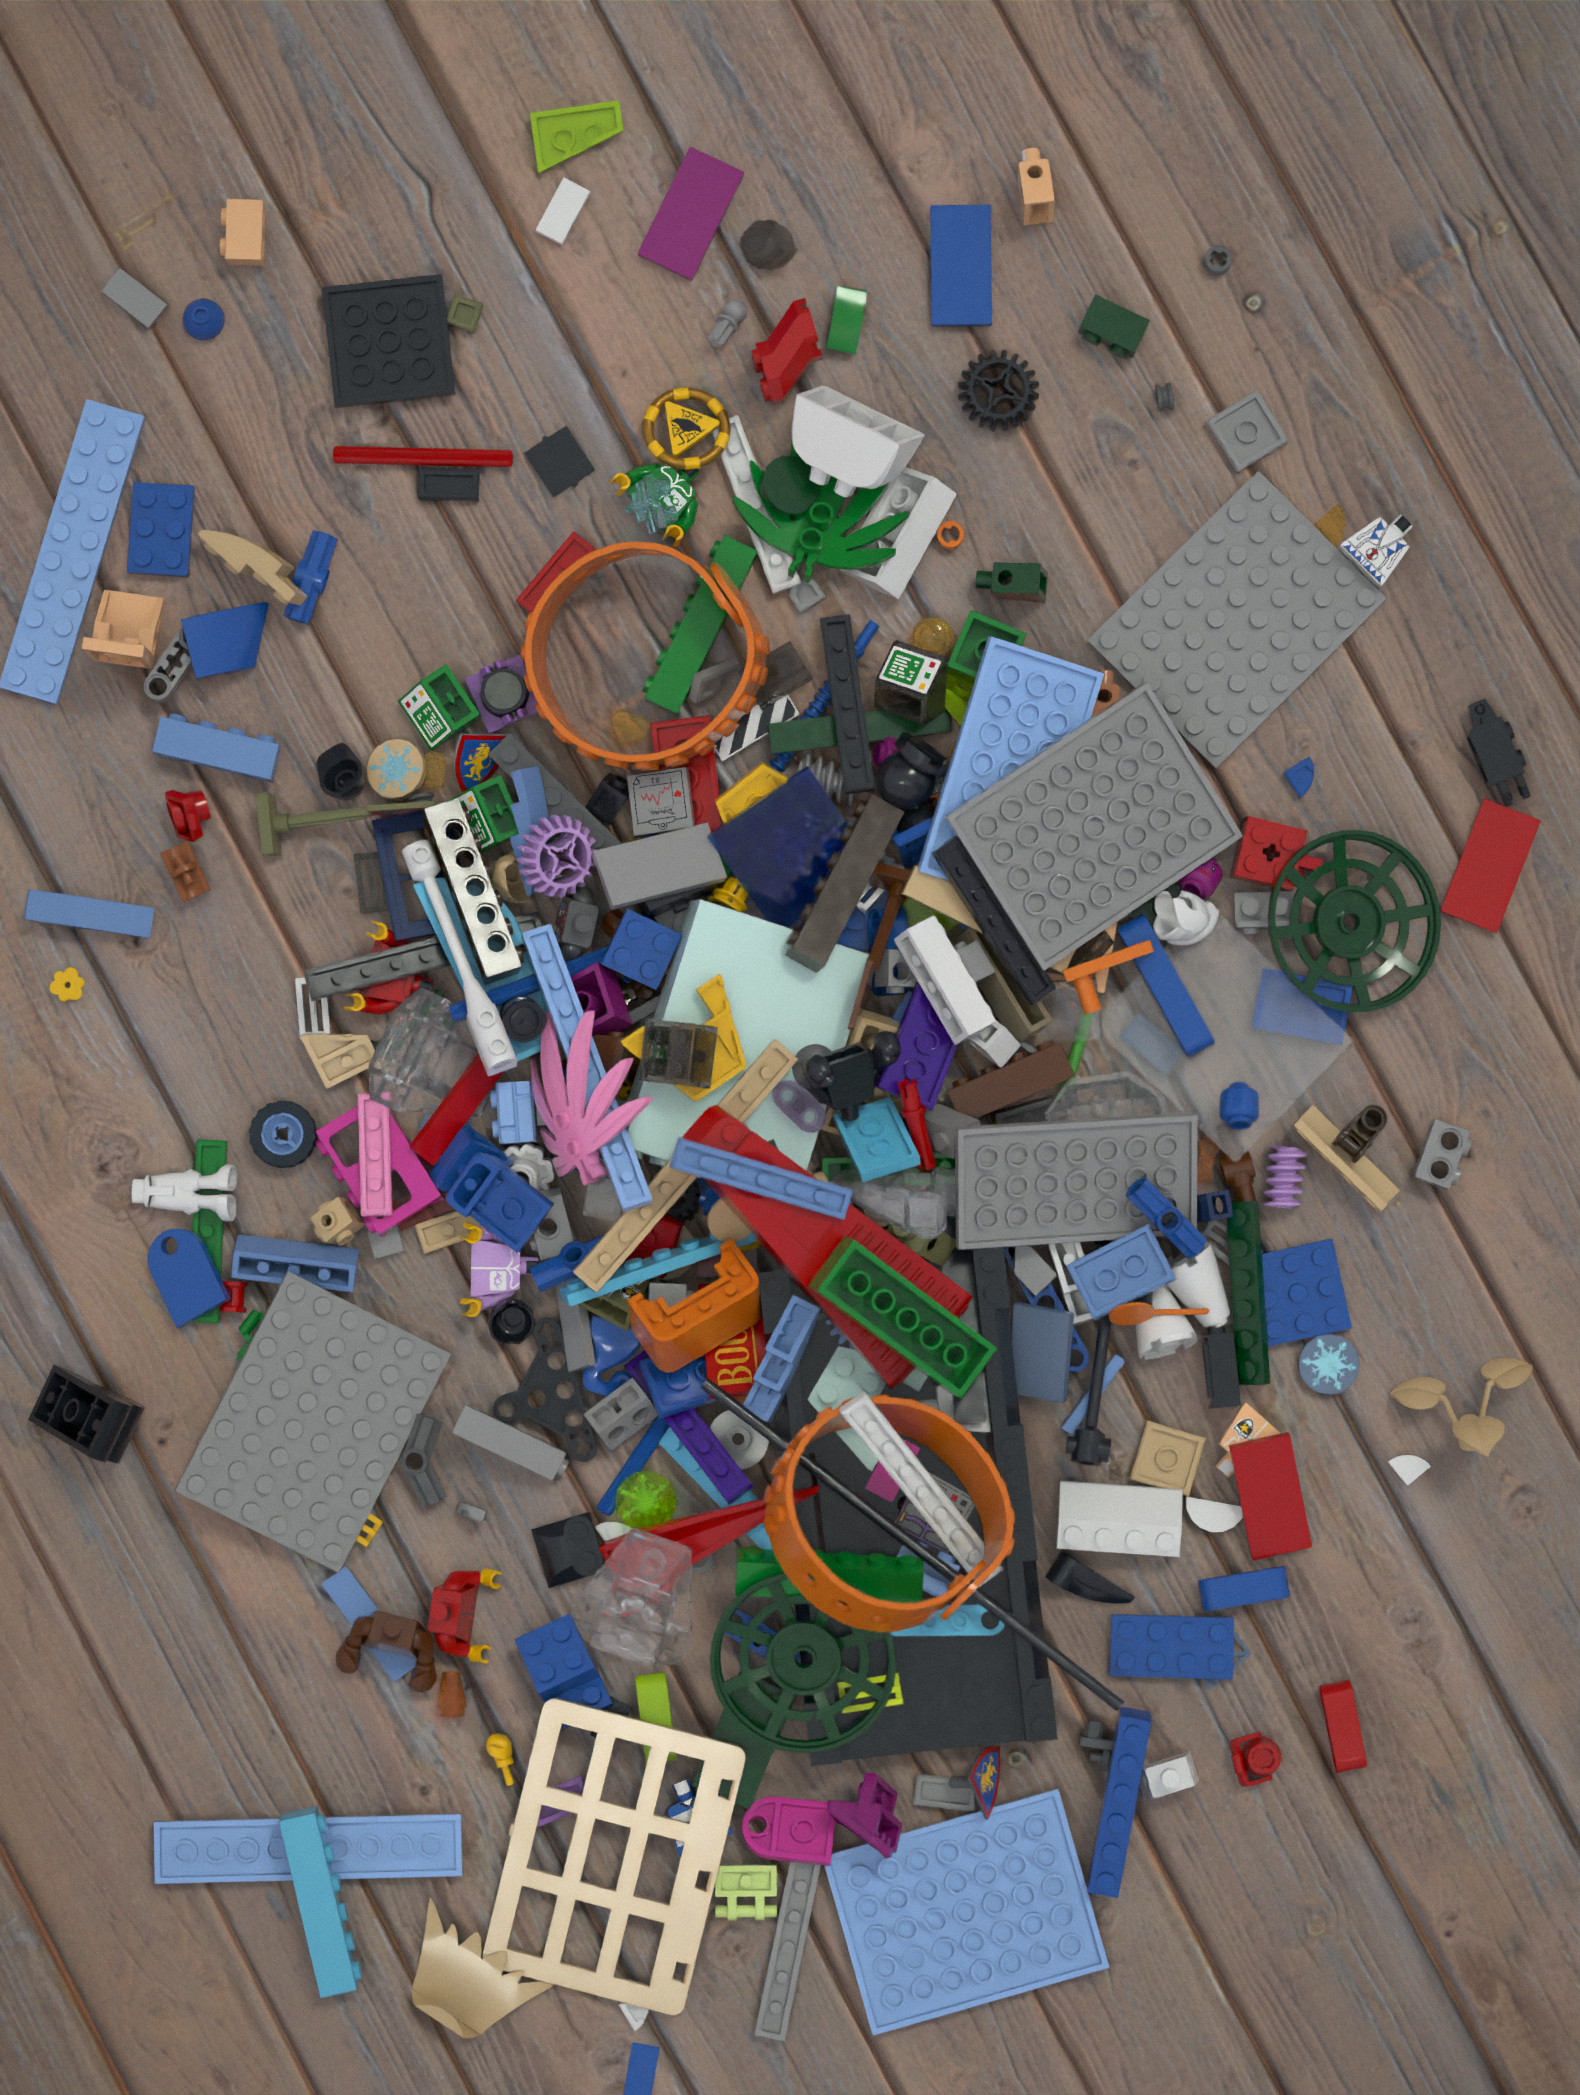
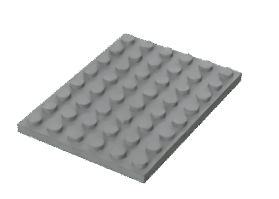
(1237, 619)
(1094, 826)
(312, 1422)

